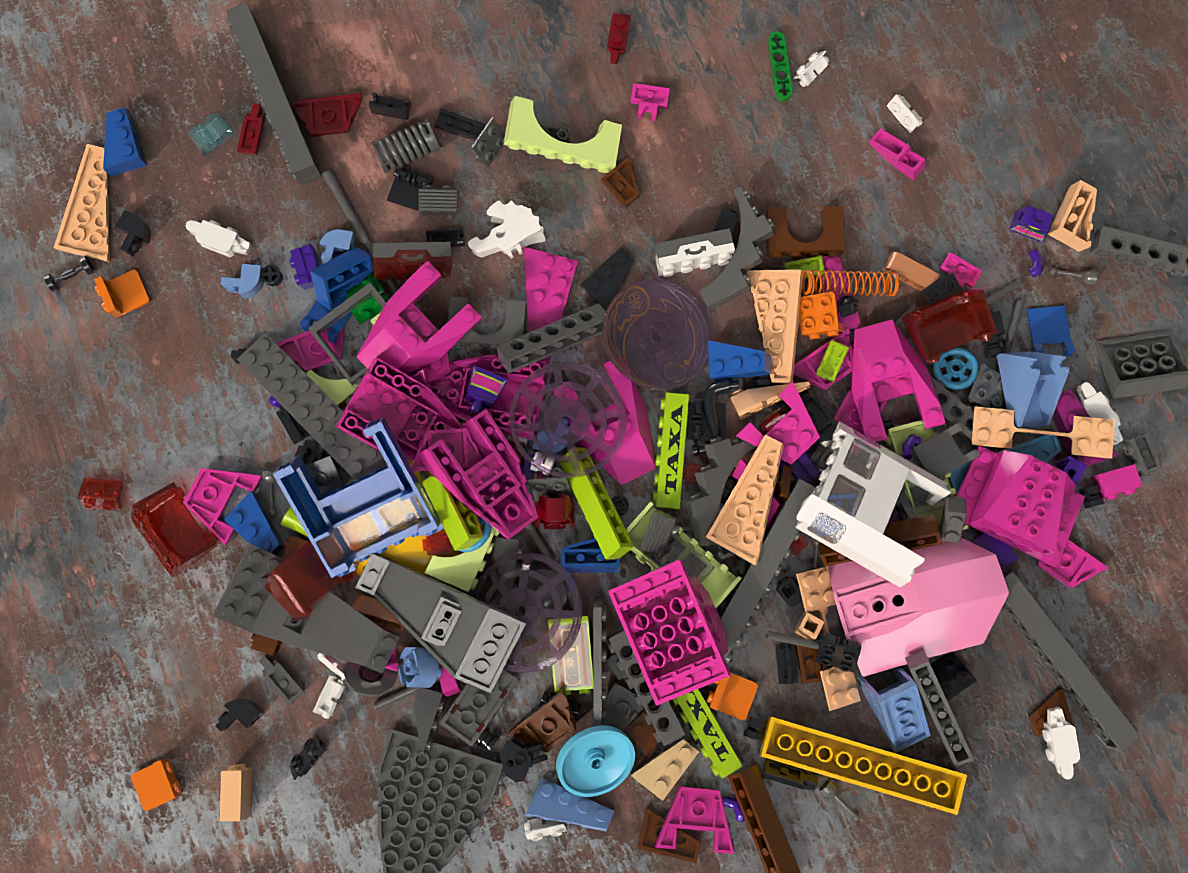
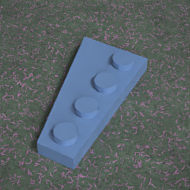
(558, 804)

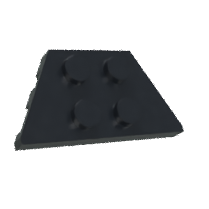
(819, 415)

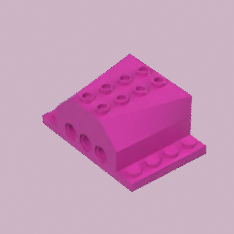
(1021, 502)
(672, 631)

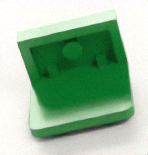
(369, 307)

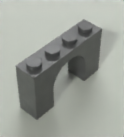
(513, 326)

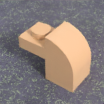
(809, 624)

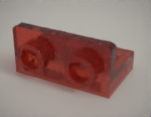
(100, 494)

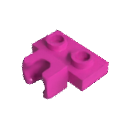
(649, 99)
(963, 271)

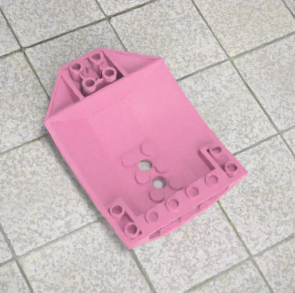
(944, 608)

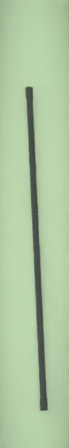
(334, 185)

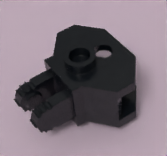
(521, 757)

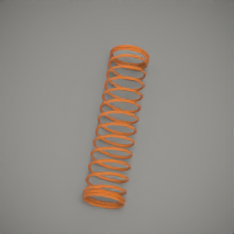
(886, 283)

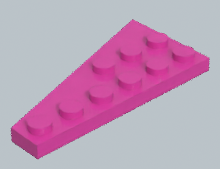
(547, 287)

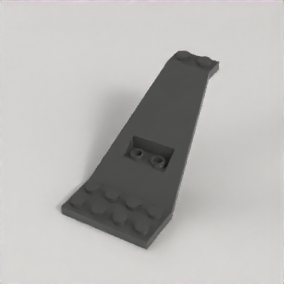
(330, 629)
(474, 636)

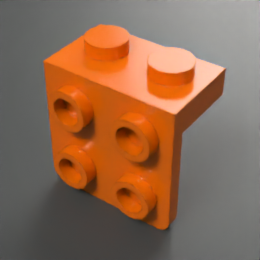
(122, 293)
(819, 316)
(733, 696)
(156, 784)

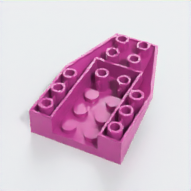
(453, 386)
(402, 401)

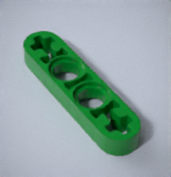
(780, 66)

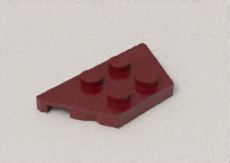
(328, 114)

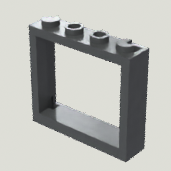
(337, 314)

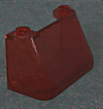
(950, 324)
(171, 529)
(302, 581)

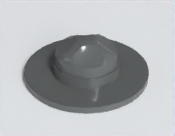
(535, 584)
(368, 681)

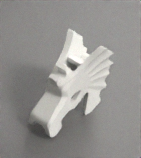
(516, 231)

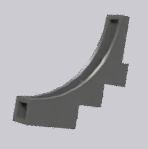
(732, 281)
(705, 506)

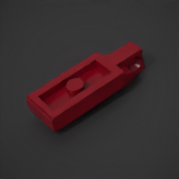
(618, 36)
(251, 131)

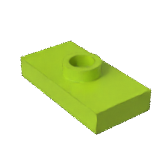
(812, 264)
(832, 361)

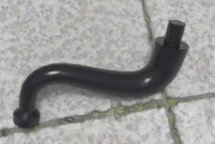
(709, 397)

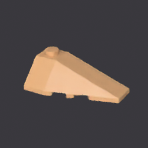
(758, 399)

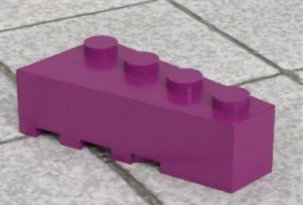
(1066, 409)

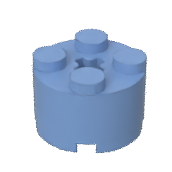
(418, 668)

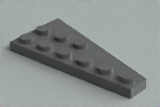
(599, 656)

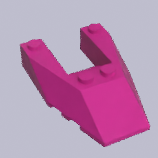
(406, 336)
(889, 369)
(636, 453)
(493, 485)

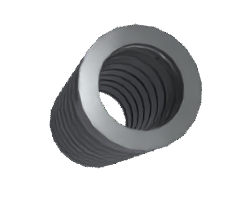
(405, 146)

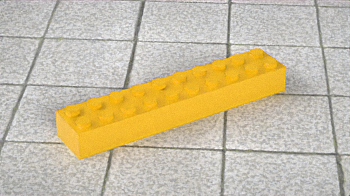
(863, 765)

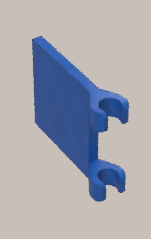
(319, 311)
(1050, 326)

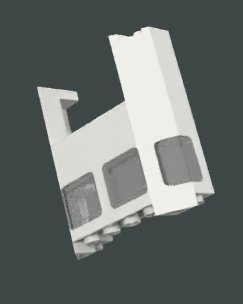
(857, 501)

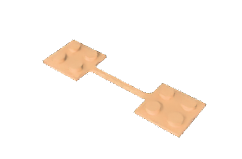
(1089, 435)
(818, 595)

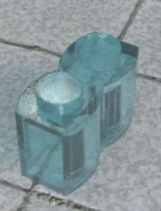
(210, 133)

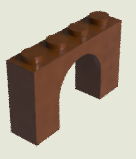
(830, 242)

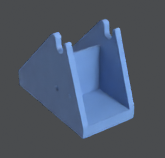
(1032, 386)
(898, 710)

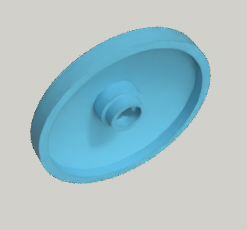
(595, 761)

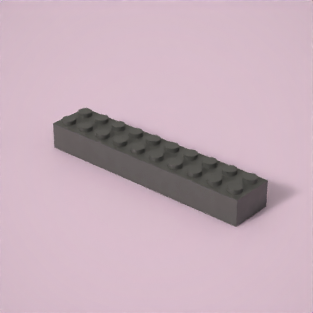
(272, 94)
(309, 406)
(757, 578)
(1067, 667)

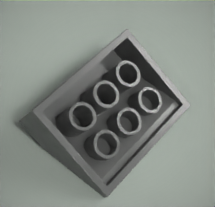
(1143, 364)

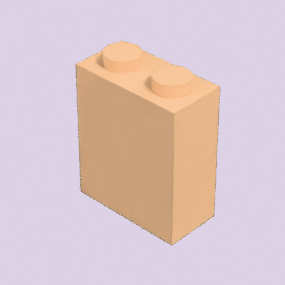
(235, 793)

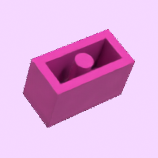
(1118, 481)

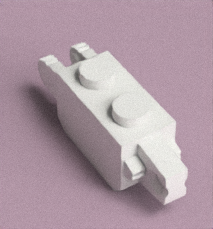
(217, 238)
(1098, 407)
(1061, 742)

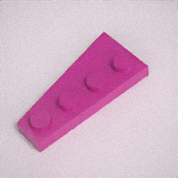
(852, 321)

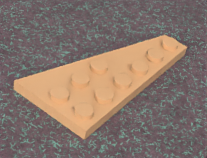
(86, 218)
(777, 310)
(745, 514)

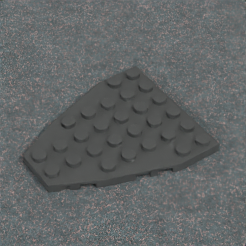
(429, 802)

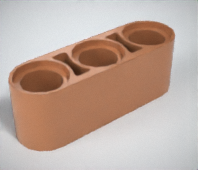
(910, 271)
(377, 613)

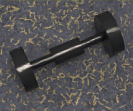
(52, 283)

